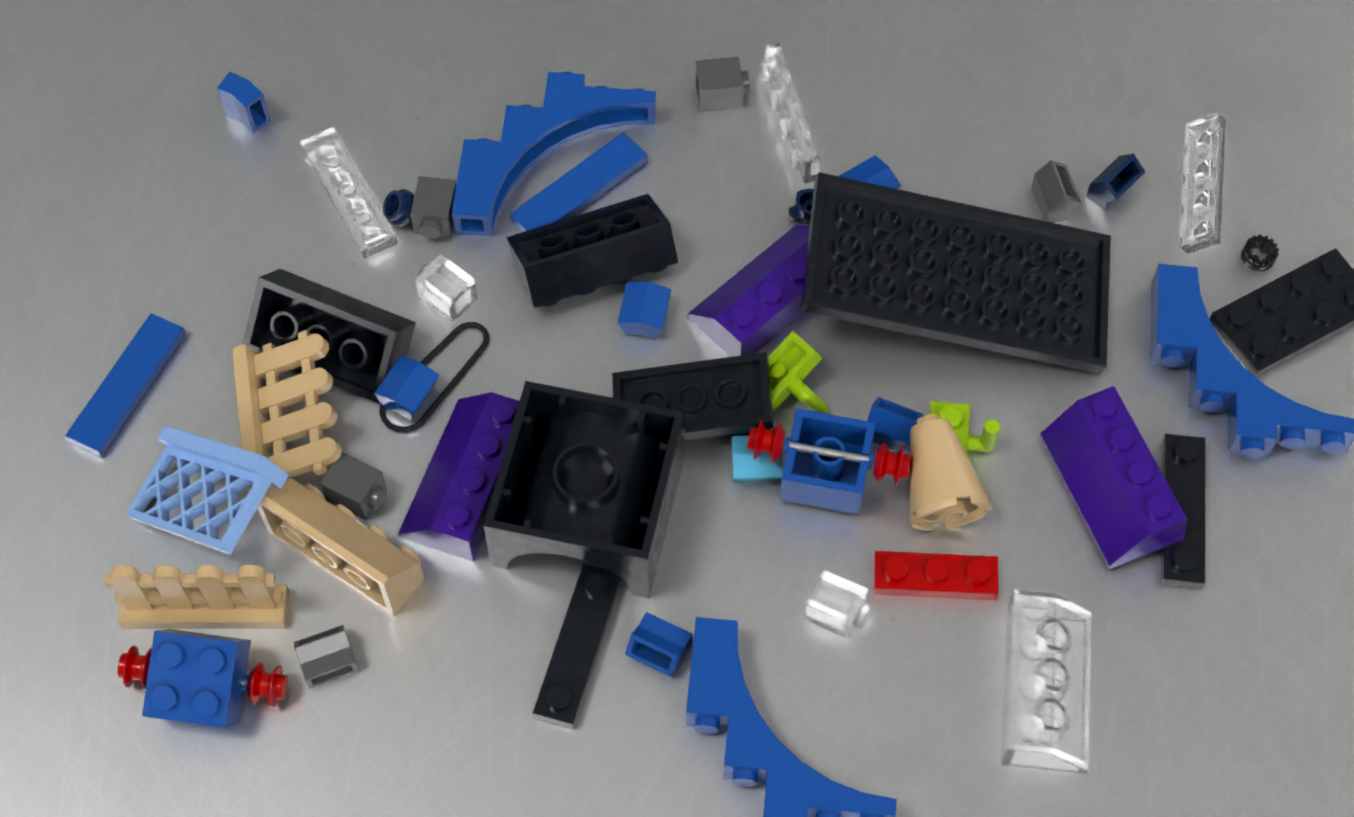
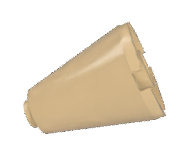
(942, 477)

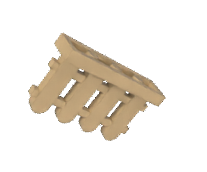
(264, 396)
(199, 599)

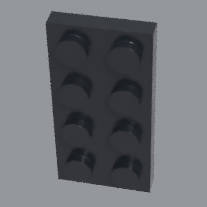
(1289, 313)
(715, 394)

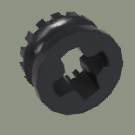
(1266, 247)

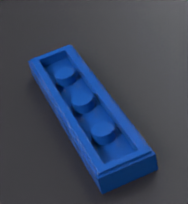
(581, 184)
(125, 385)

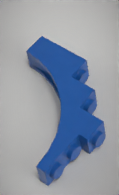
(569, 111)
(1218, 381)
(752, 752)

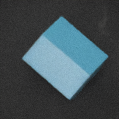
(747, 469)

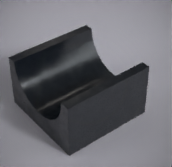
(587, 482)

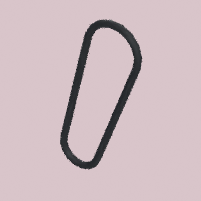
(434, 352)

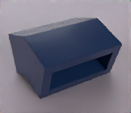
(1125, 167)

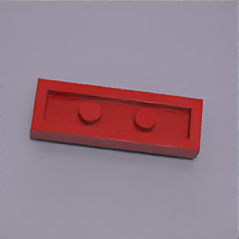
(935, 575)

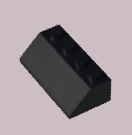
(593, 250)
(360, 335)

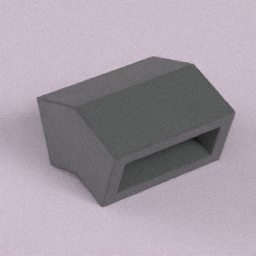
(1055, 191)
(325, 656)

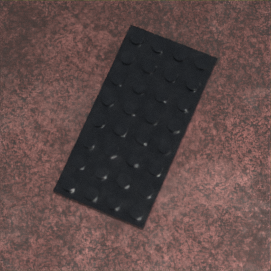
(957, 273)

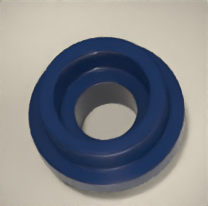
(398, 207)

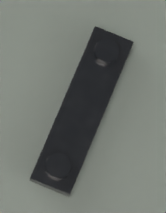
(1185, 473)
(577, 647)

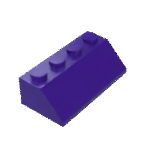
(758, 298)
(461, 477)
(1114, 479)

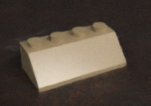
(341, 544)

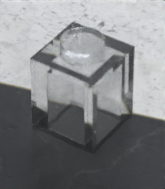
(446, 288)
(837, 604)

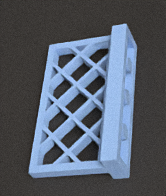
(216, 462)

